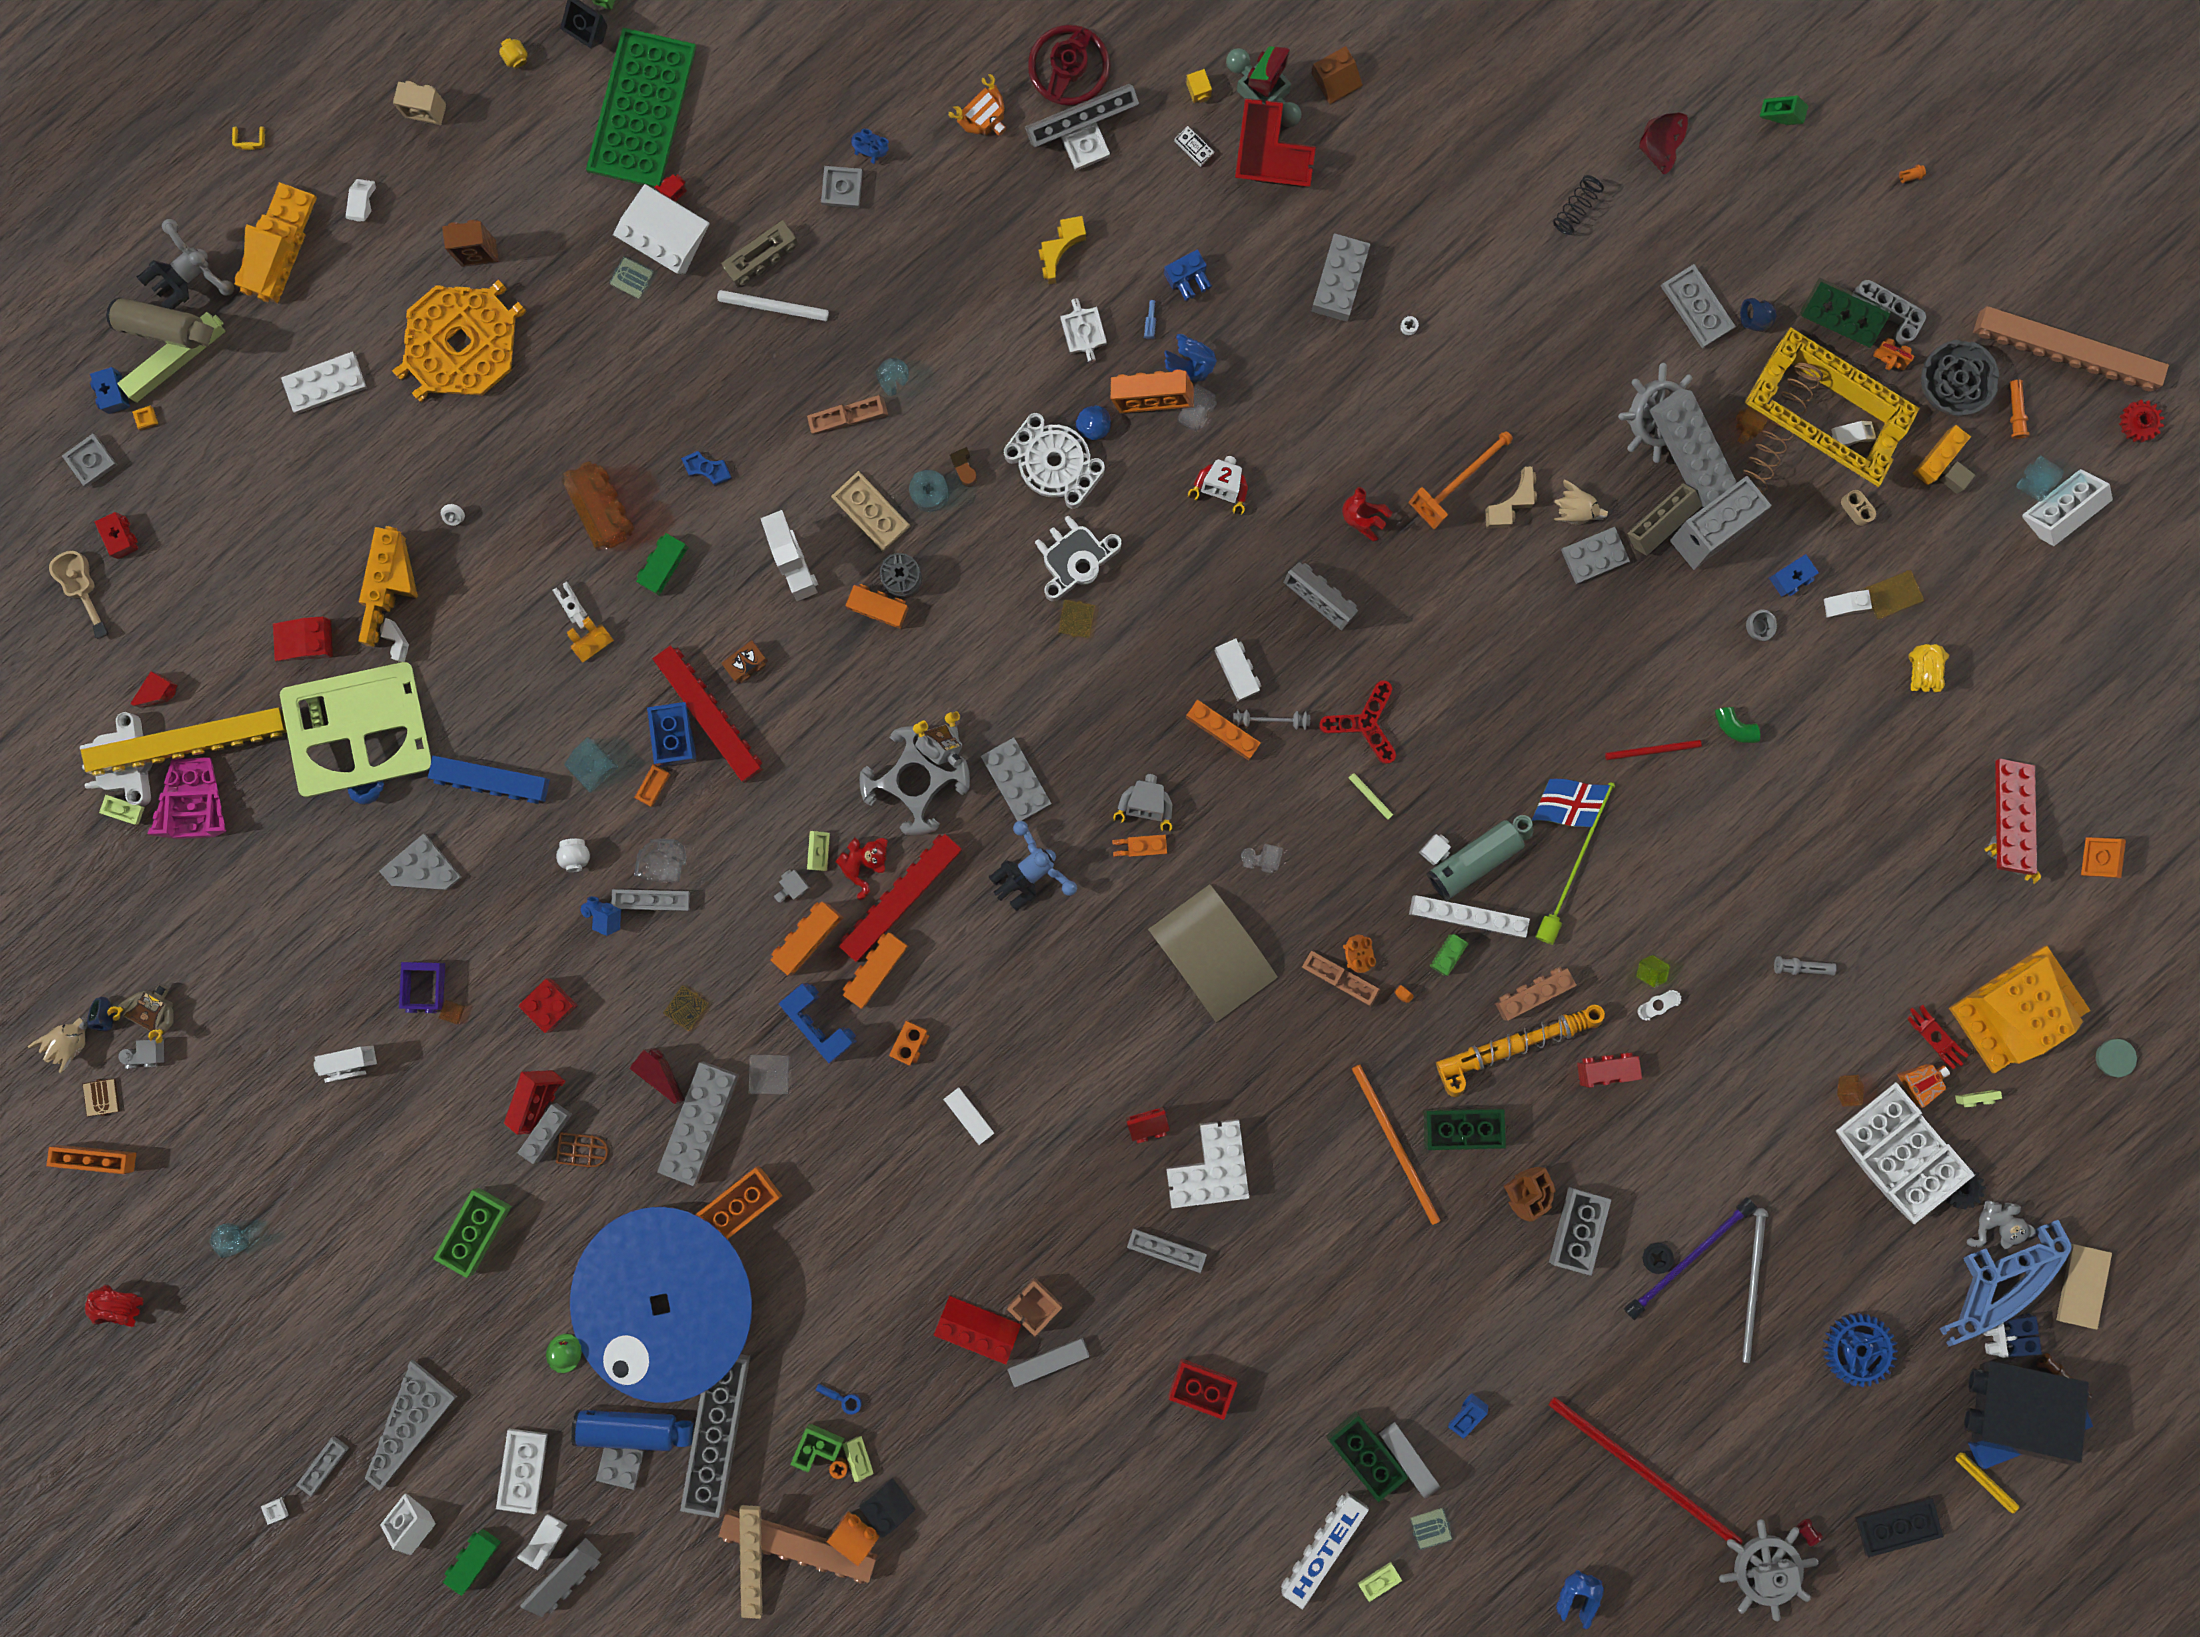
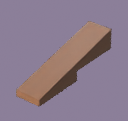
(847, 415)
(1341, 978)

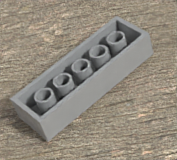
(1693, 445)
(698, 1123)

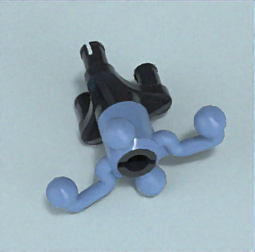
(1027, 872)

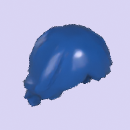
(1093, 422)
(366, 793)

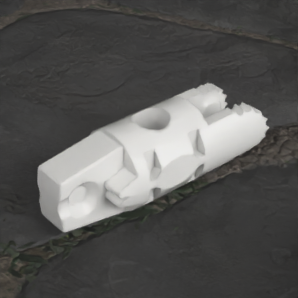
(576, 614)

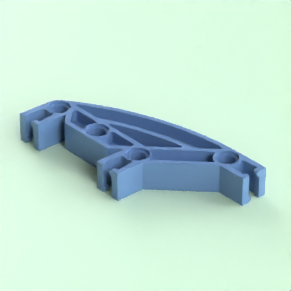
(2041, 1267)

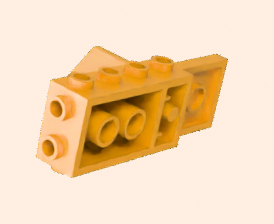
(274, 244)
(386, 574)

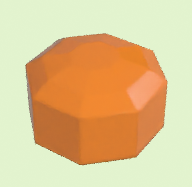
(1403, 994)

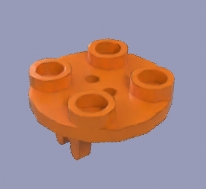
(1359, 953)

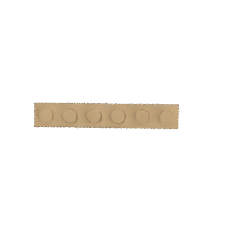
(750, 1562)

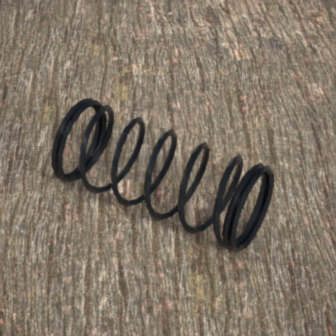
(1594, 180)

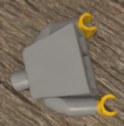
(1146, 801)

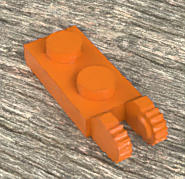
(1142, 846)

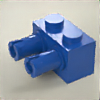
(1186, 269)

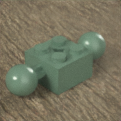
(1239, 62)

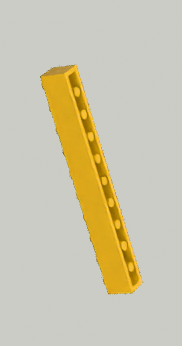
(182, 741)

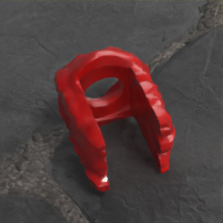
(112, 1306)

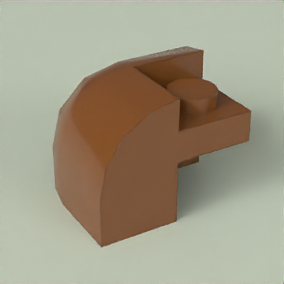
(1531, 1193)

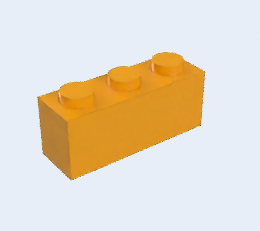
(1941, 455)

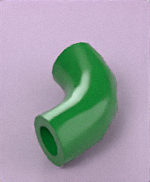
(1734, 728)

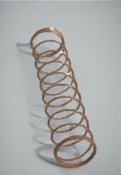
(1777, 438)

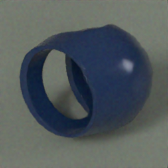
(1763, 315)

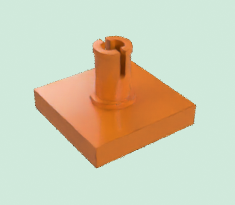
(2103, 857)

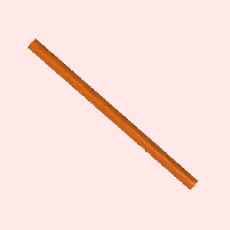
(1396, 1145)

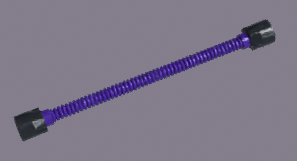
(1636, 1307)

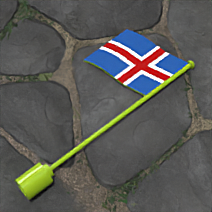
(1570, 805)

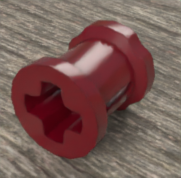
(1809, 1532)

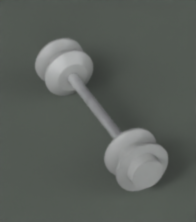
(1244, 719)

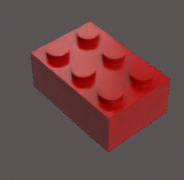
(1202, 1389)

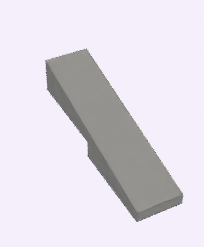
(1048, 1362)

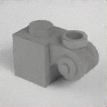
(146, 1053)

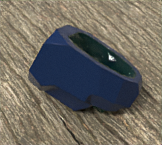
(98, 1016)

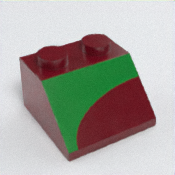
(1269, 69)

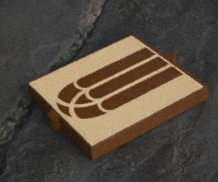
(101, 1097)

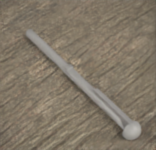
(1752, 1299)

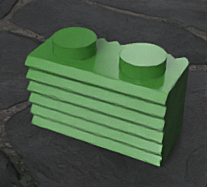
(1448, 954)

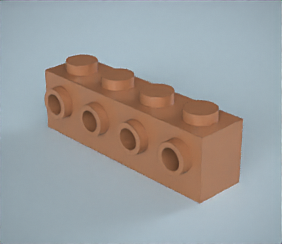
(1535, 994)

